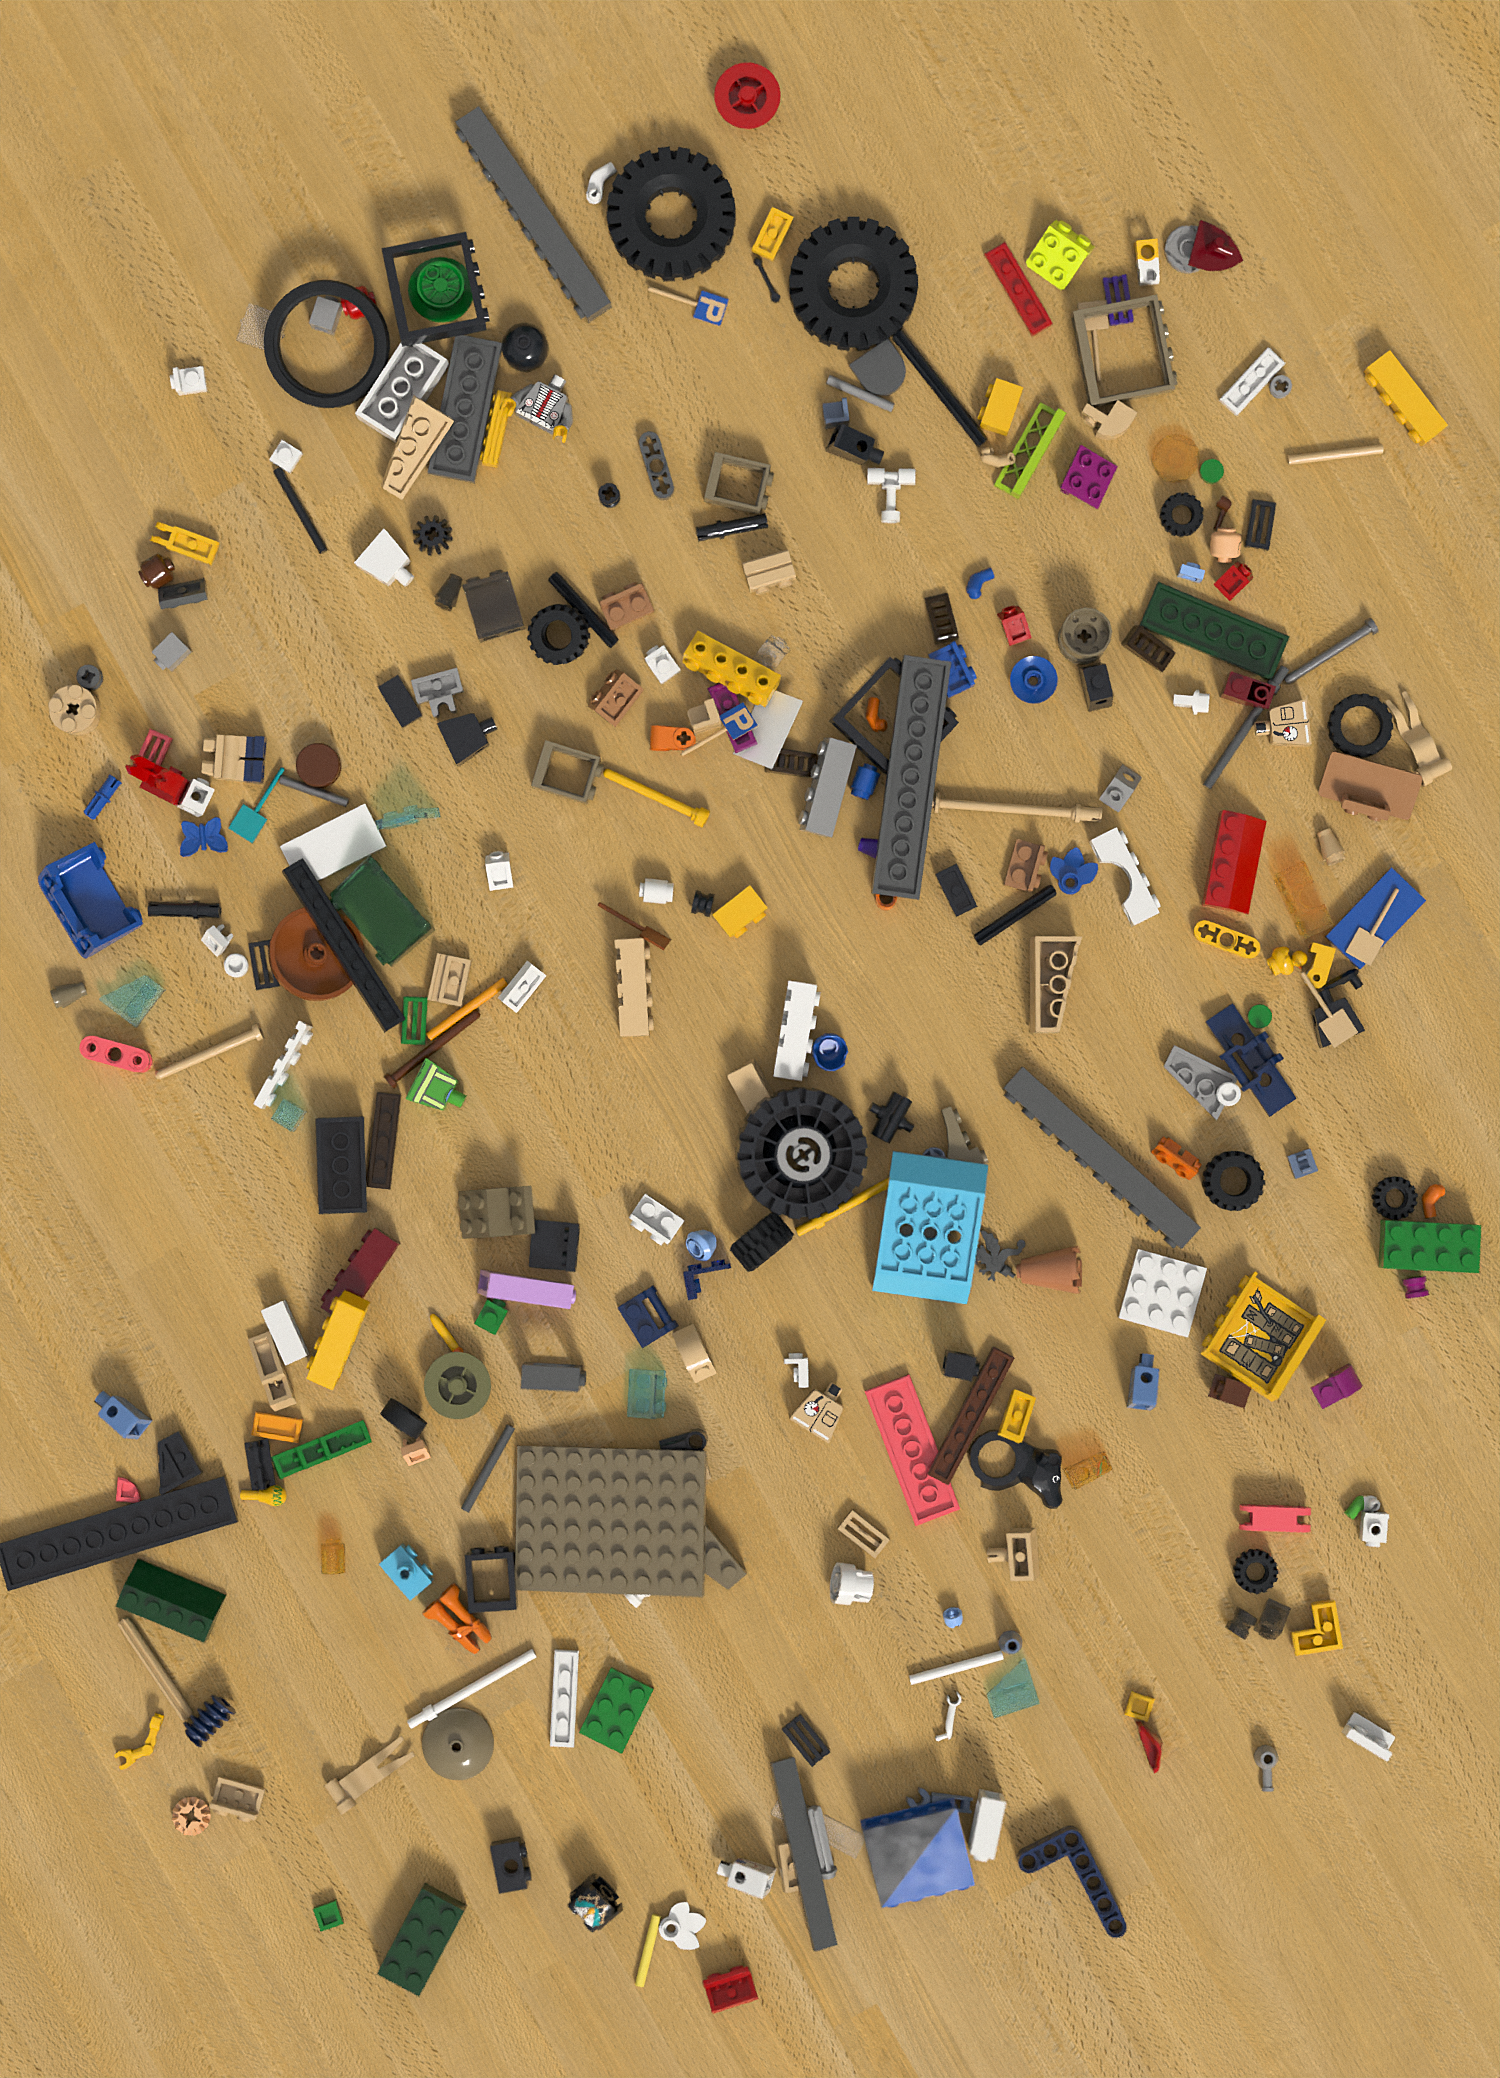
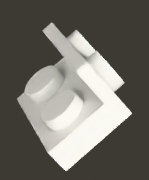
(655, 1219)
(1369, 1735)

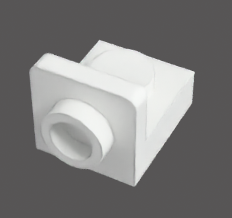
(188, 380)
(661, 663)
(498, 870)
(801, 1372)

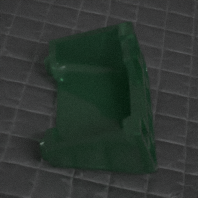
(381, 912)

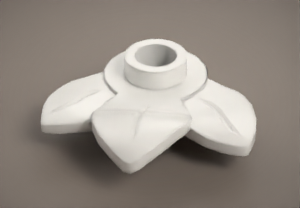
(686, 1926)

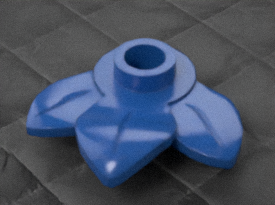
(1073, 868)

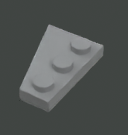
(1198, 1078)

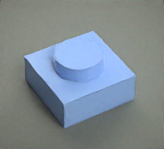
(1191, 572)

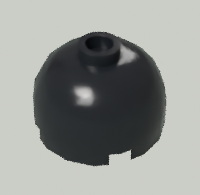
(525, 347)

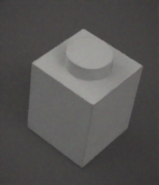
(326, 314)
(170, 652)

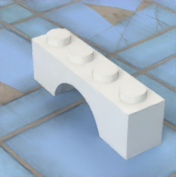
(1112, 849)

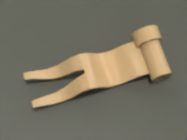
(1420, 743)
(364, 1777)

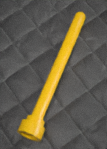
(698, 815)

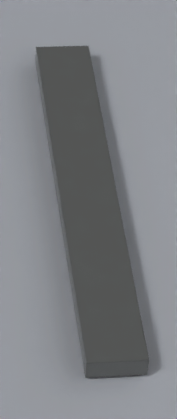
(803, 1853)

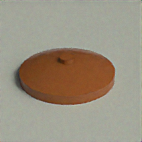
(304, 959)

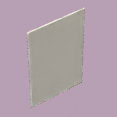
(772, 729)

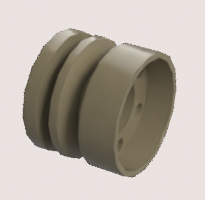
(1093, 626)

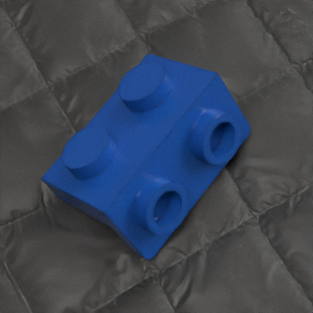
(961, 676)

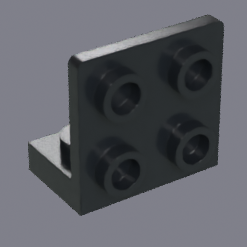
(554, 1245)

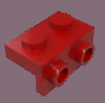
(730, 1989)

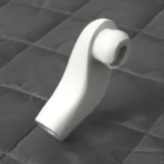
(596, 182)

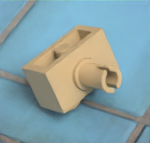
(1020, 1553)

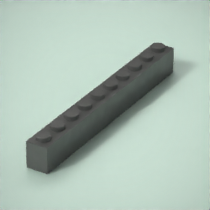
(533, 215)
(1101, 1158)

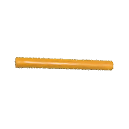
(466, 1009)

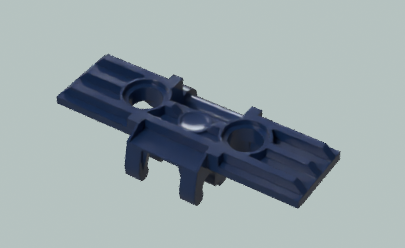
(1256, 1057)

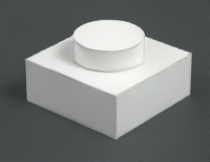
(286, 456)

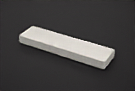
(564, 1698)

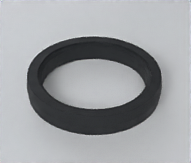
(273, 351)

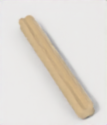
(155, 1668)

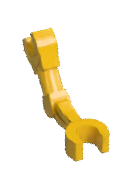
(147, 1749)

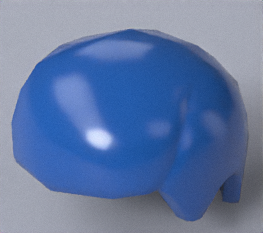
(829, 1051)

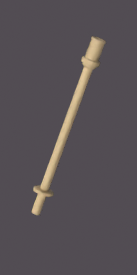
(1076, 813)

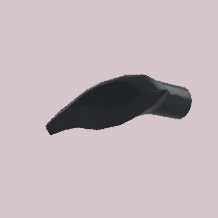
(1350, 975)

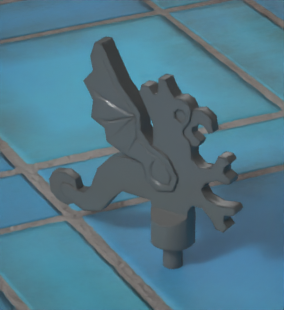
(993, 1262)

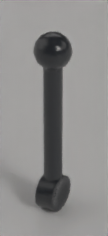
(775, 297)

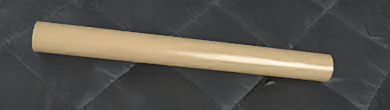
(1335, 454)

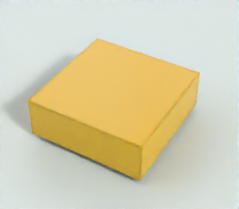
(1139, 1706)

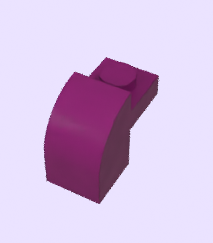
(1337, 1386)

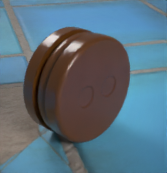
(318, 765)

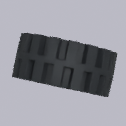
(1185, 500)

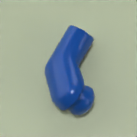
(976, 580)

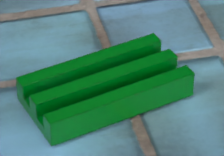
(415, 1000)

